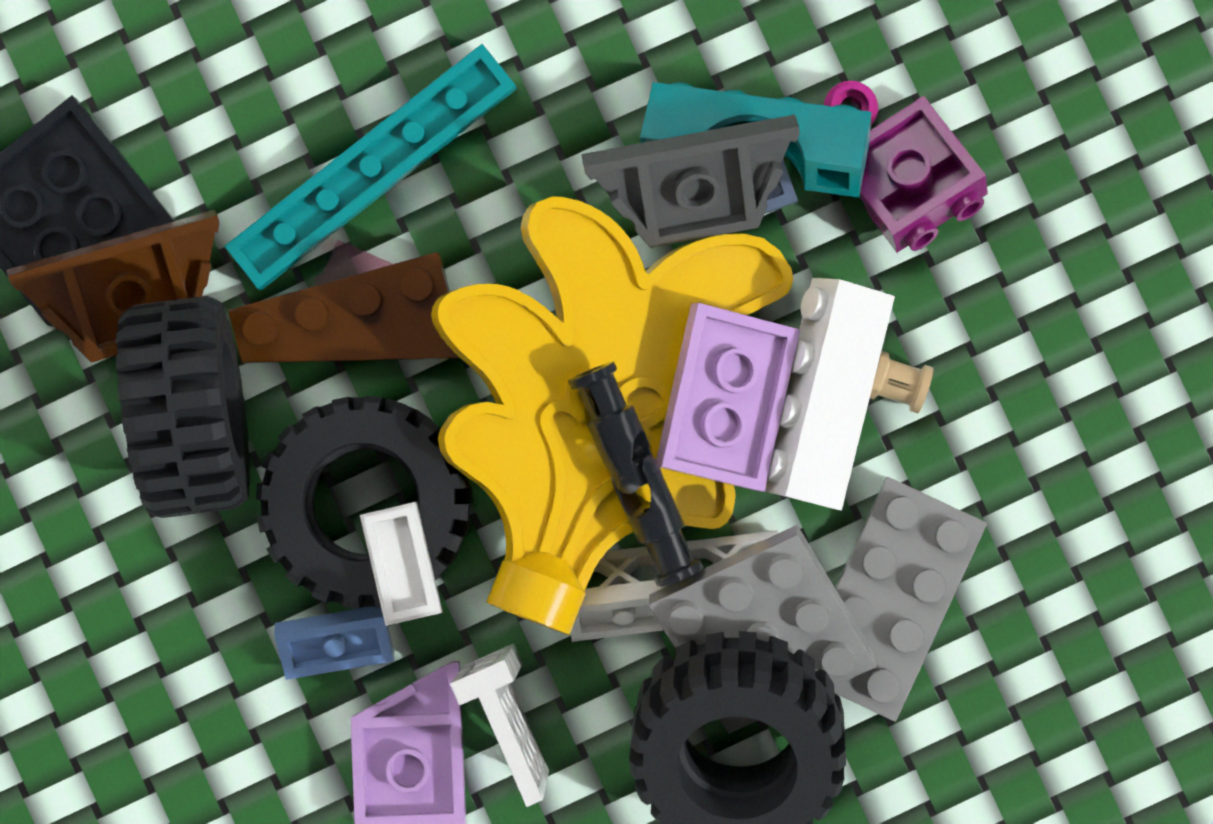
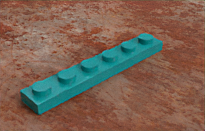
(371, 167)

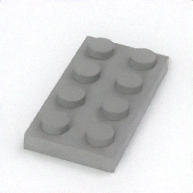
(901, 588)

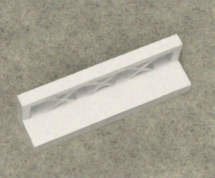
(622, 601)

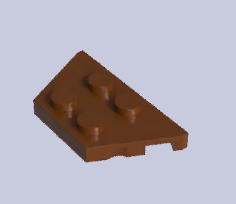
(95, 284)

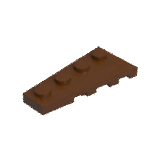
(349, 319)

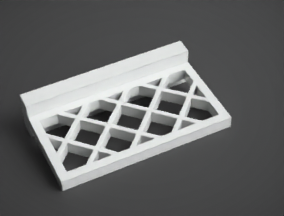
(491, 682)

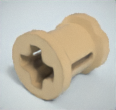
(911, 394)

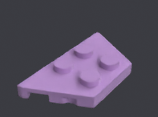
(411, 755)

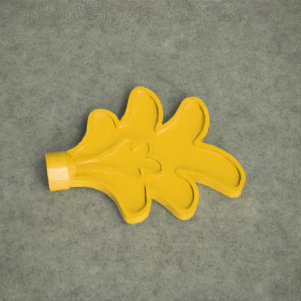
(535, 440)

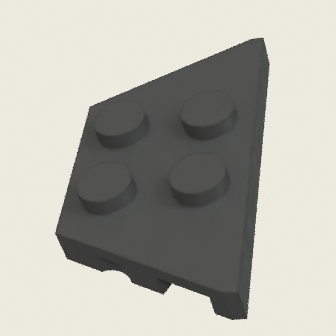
(695, 181)

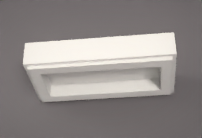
(401, 563)

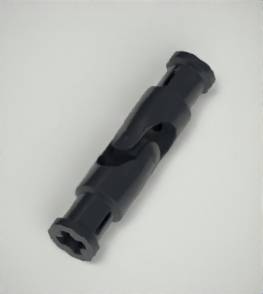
(631, 465)

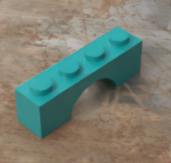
(830, 141)

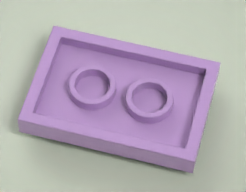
(727, 397)

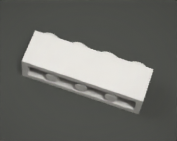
(828, 391)

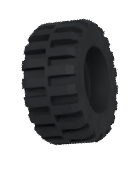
(183, 407)
(304, 455)
(745, 681)

